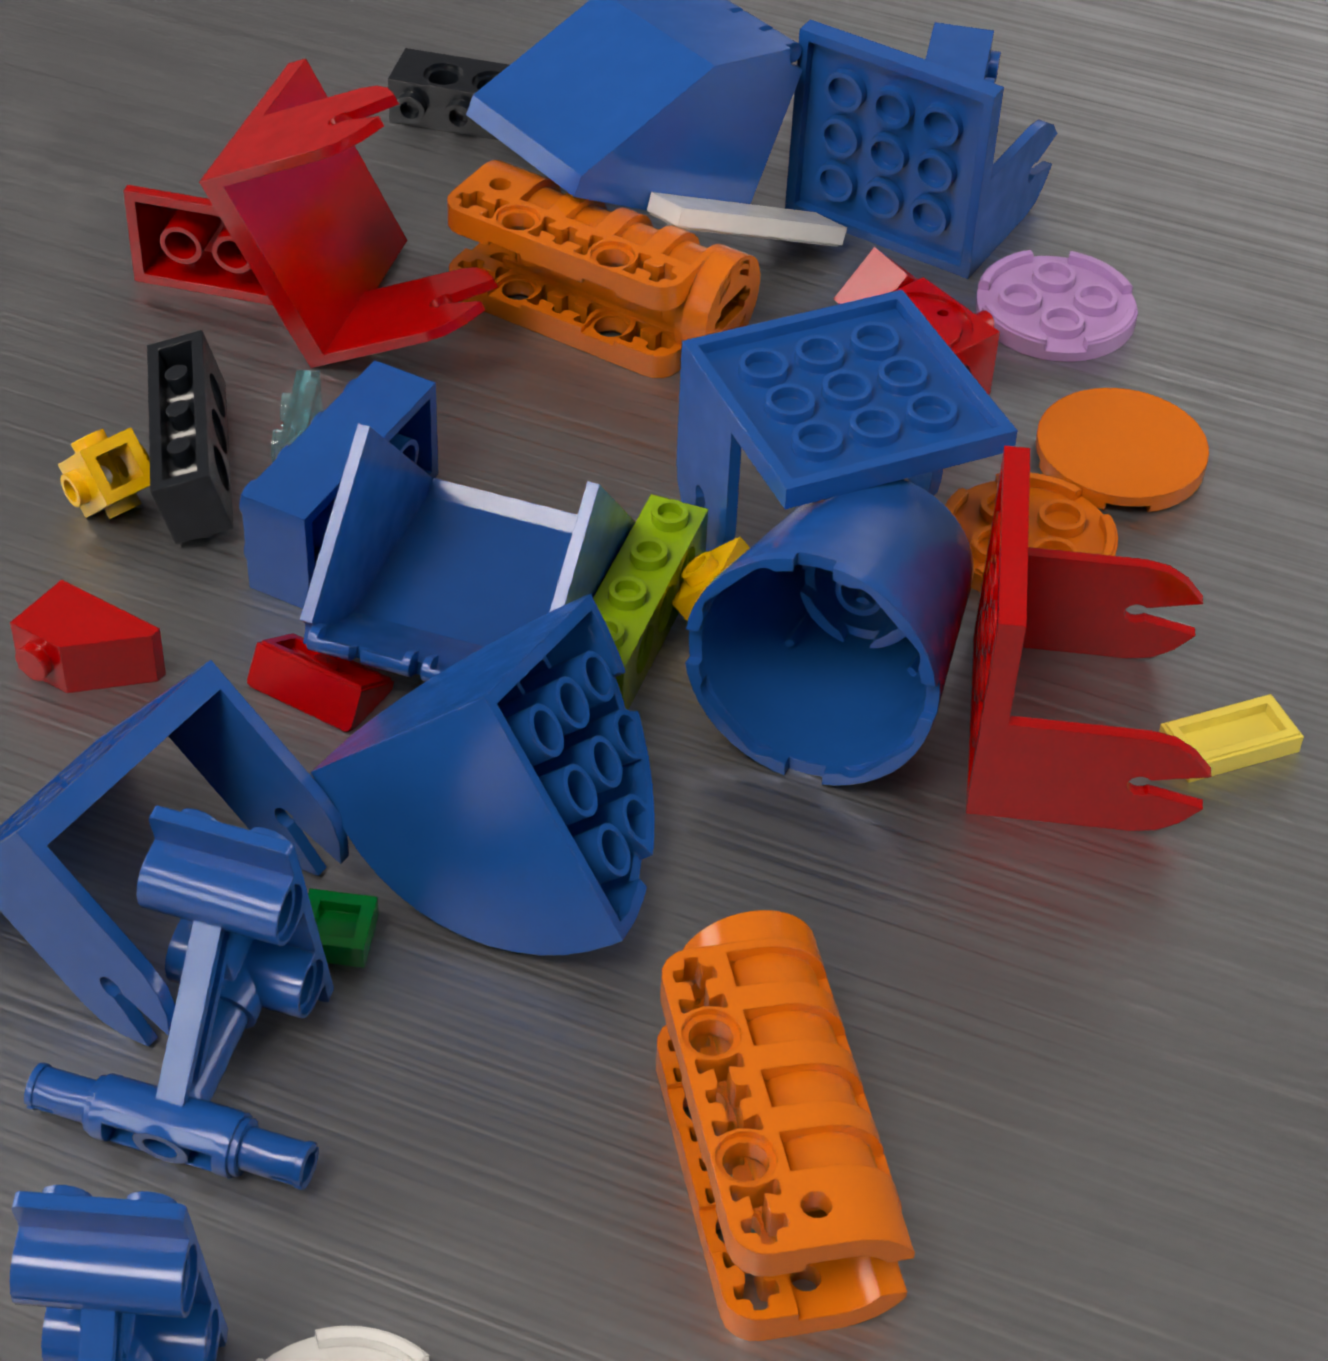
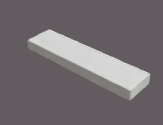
(745, 220)

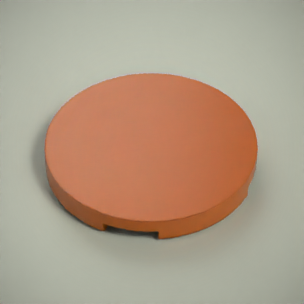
(1123, 448)
(1056, 519)

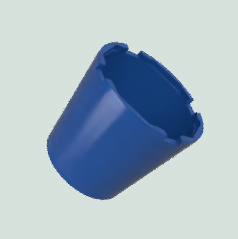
(835, 634)

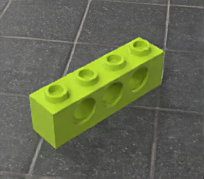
(645, 580)

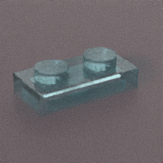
(297, 409)

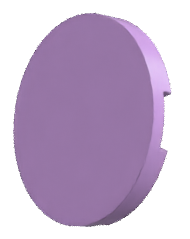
(1058, 305)

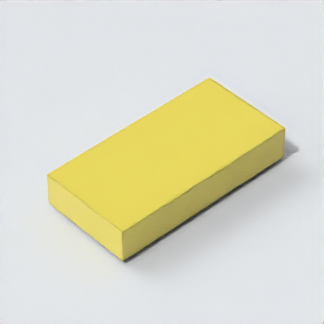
(1238, 734)

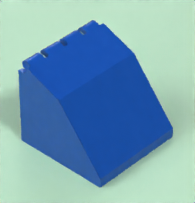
(647, 100)
(440, 569)

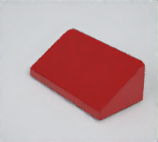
(316, 683)

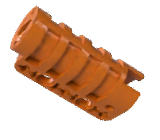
(596, 270)
(784, 1113)

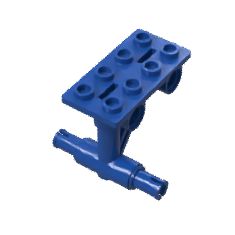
(238, 948)
(114, 1277)

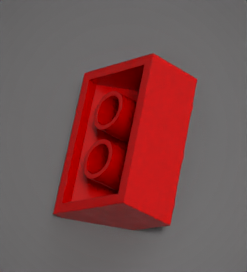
(186, 246)

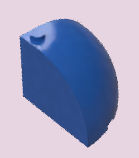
(509, 791)

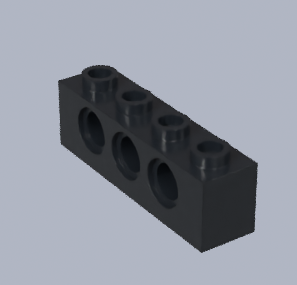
(438, 89)
(189, 438)

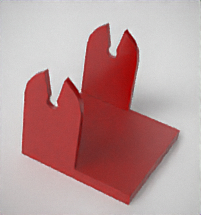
(322, 228)
(1071, 606)

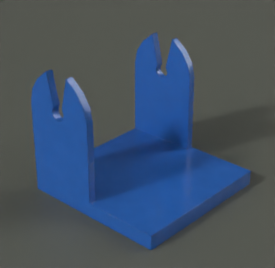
(907, 151)
(827, 408)
(240, 762)

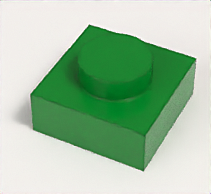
(345, 925)

